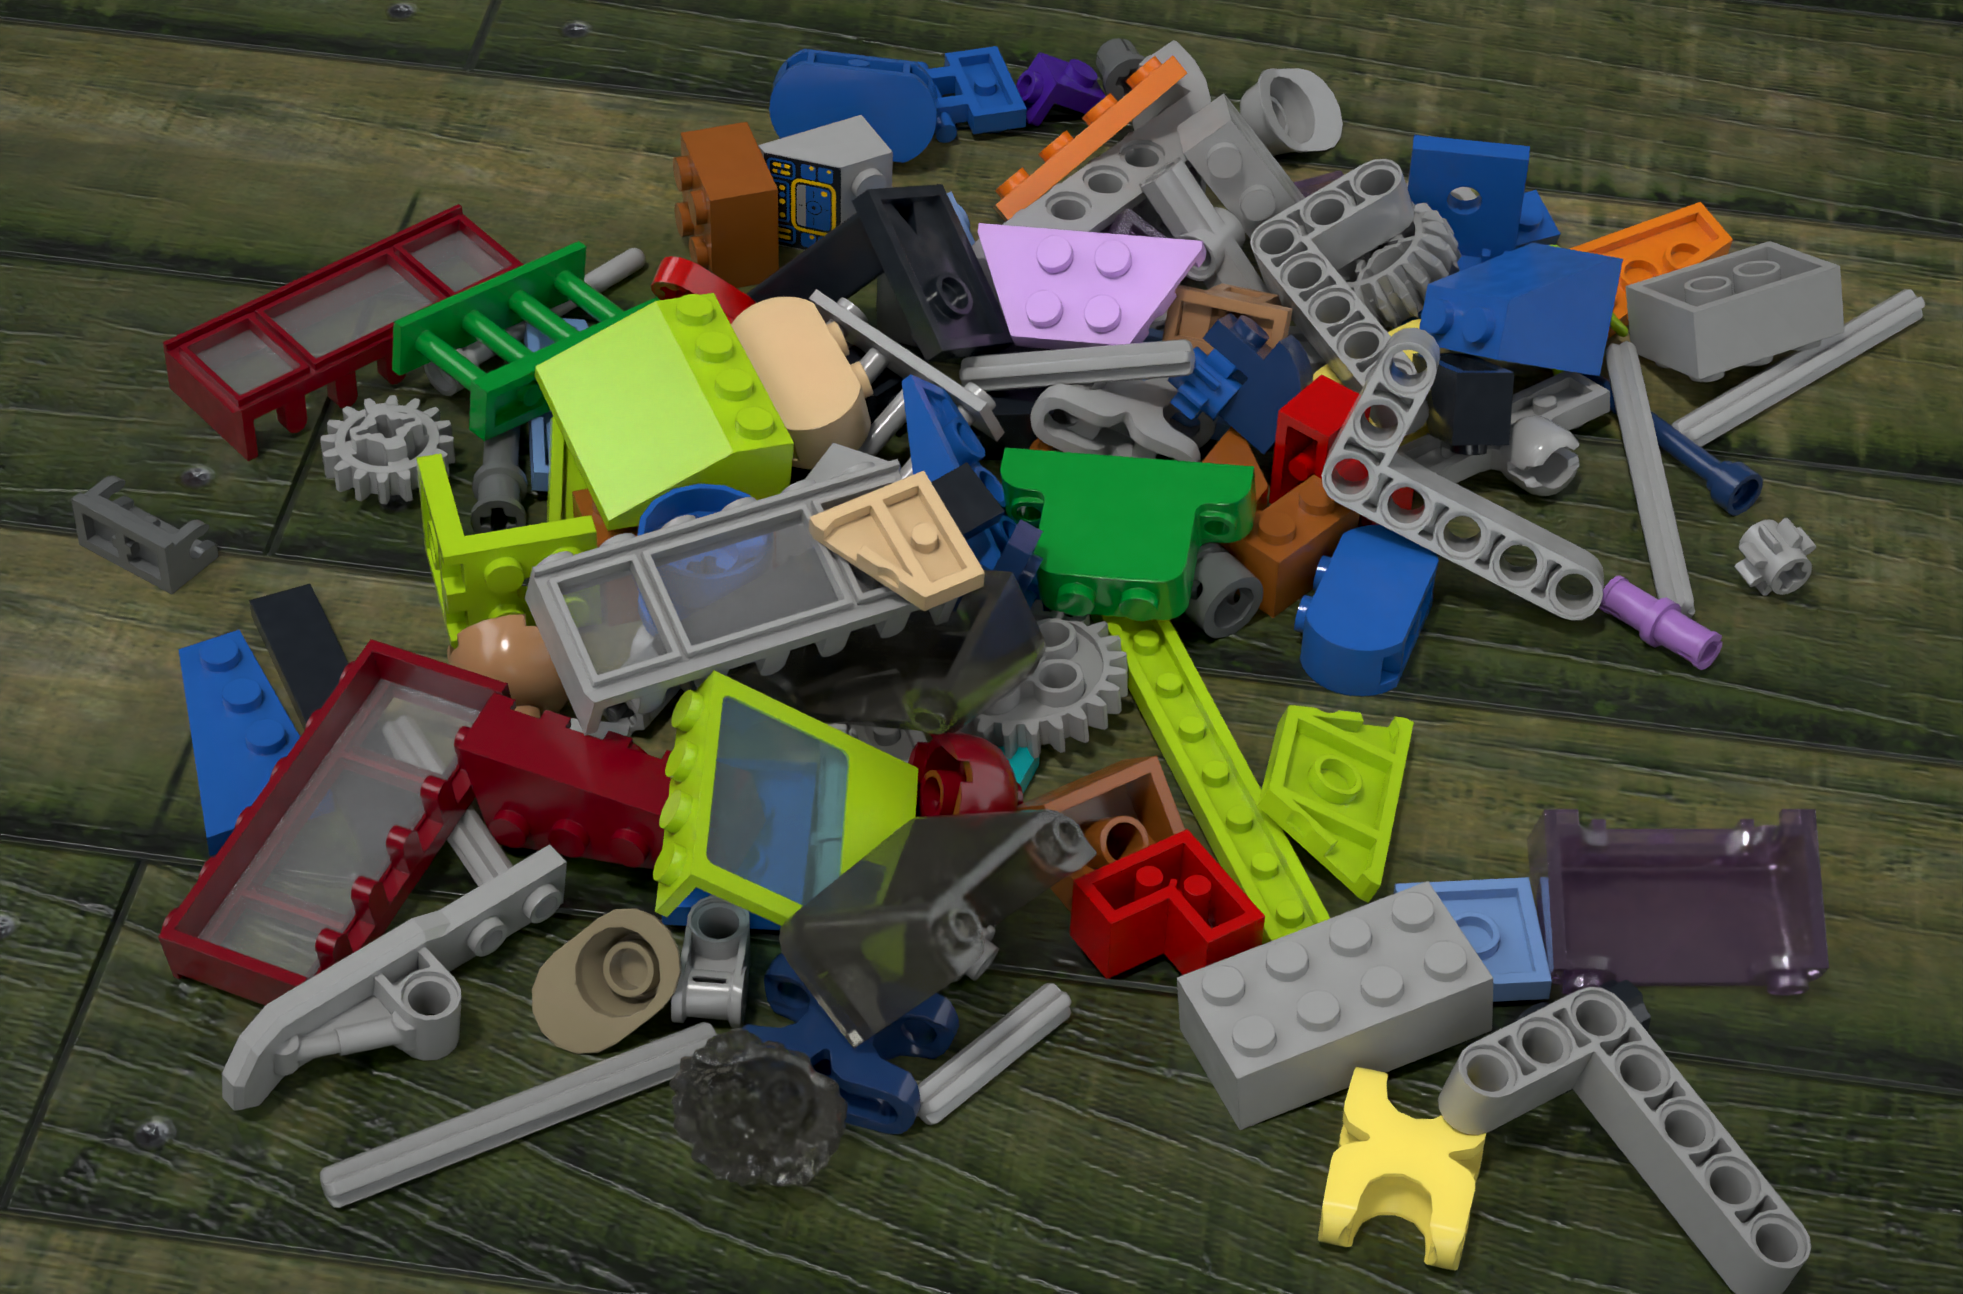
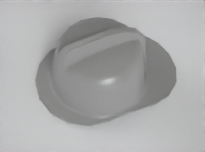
(1292, 111)

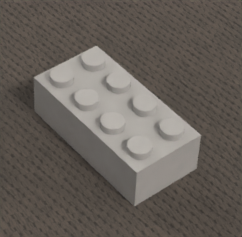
(1333, 998)

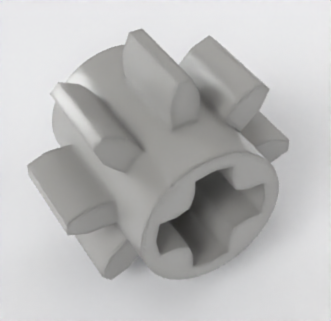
(1775, 557)

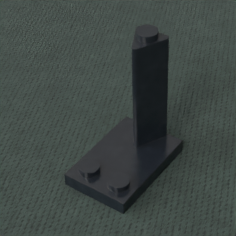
(927, 260)

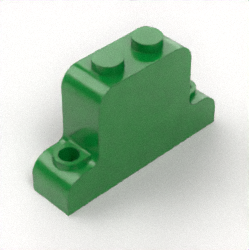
(1124, 528)

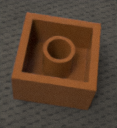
(727, 204)

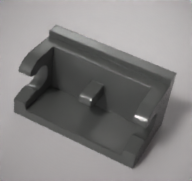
(138, 539)

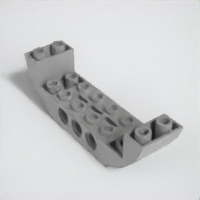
(1102, 187)

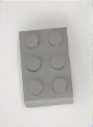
(1735, 310)

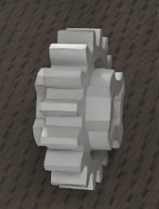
(380, 446)

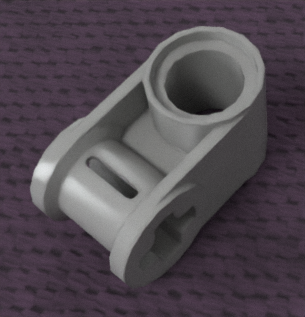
(714, 963)

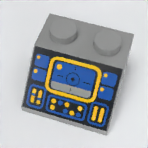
(822, 174)

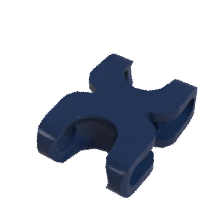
(874, 1089)

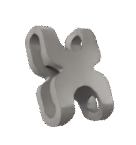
(1120, 420)

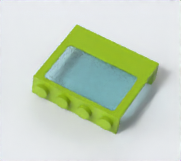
(769, 801)

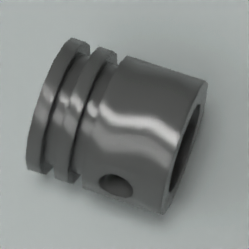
(1213, 590)

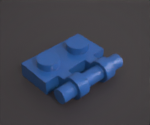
(982, 92)

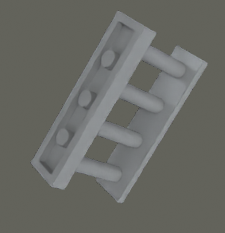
(884, 352)

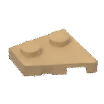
(903, 541)

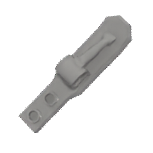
(389, 984)

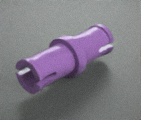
(1661, 622)

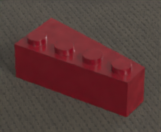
(564, 787)

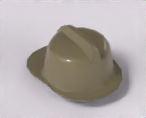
(606, 981)

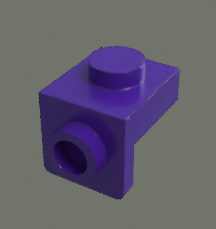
(1058, 82)

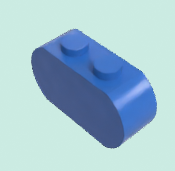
(833, 86)
(1366, 611)

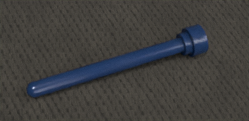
(1731, 484)

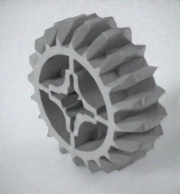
(1397, 273)

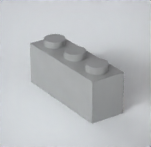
(1236, 164)

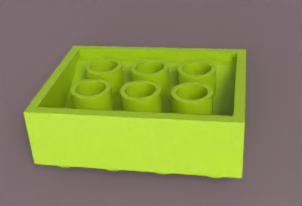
(666, 408)

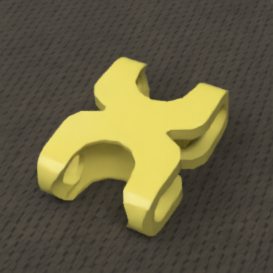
(1400, 1169)

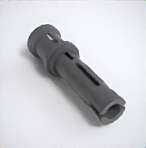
(499, 485)

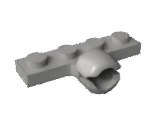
(1539, 437)

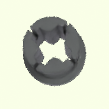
(1116, 63)

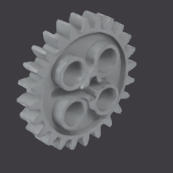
(1070, 690)

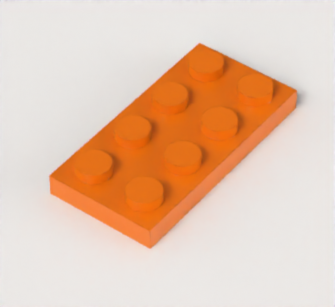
(1103, 123)

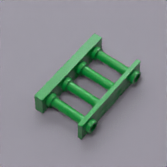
(481, 314)

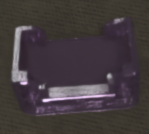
(1680, 903)

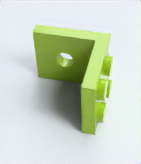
(484, 572)

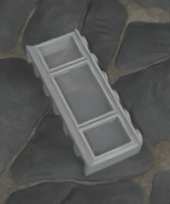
(709, 597)

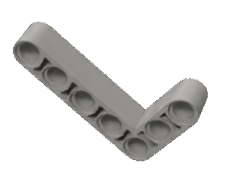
(1300, 262)
(1444, 498)
(1651, 1115)

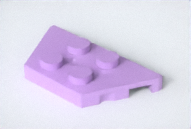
(1083, 285)

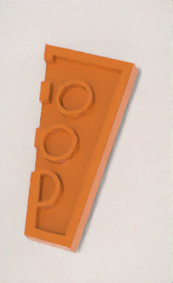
(1660, 247)

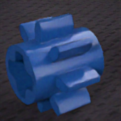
(1207, 387)

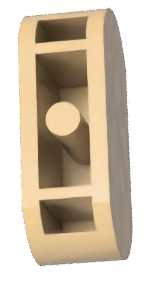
(806, 375)

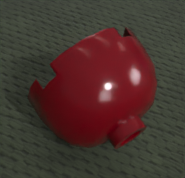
(963, 776)

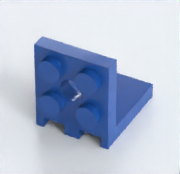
(1495, 170)

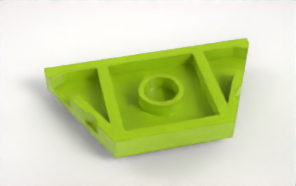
(1337, 789)

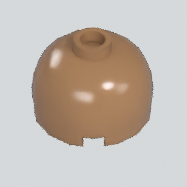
(515, 655)

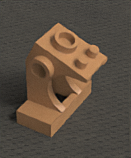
(1198, 310)

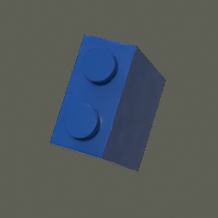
(1528, 308)

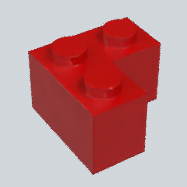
(1306, 434)
(1162, 902)

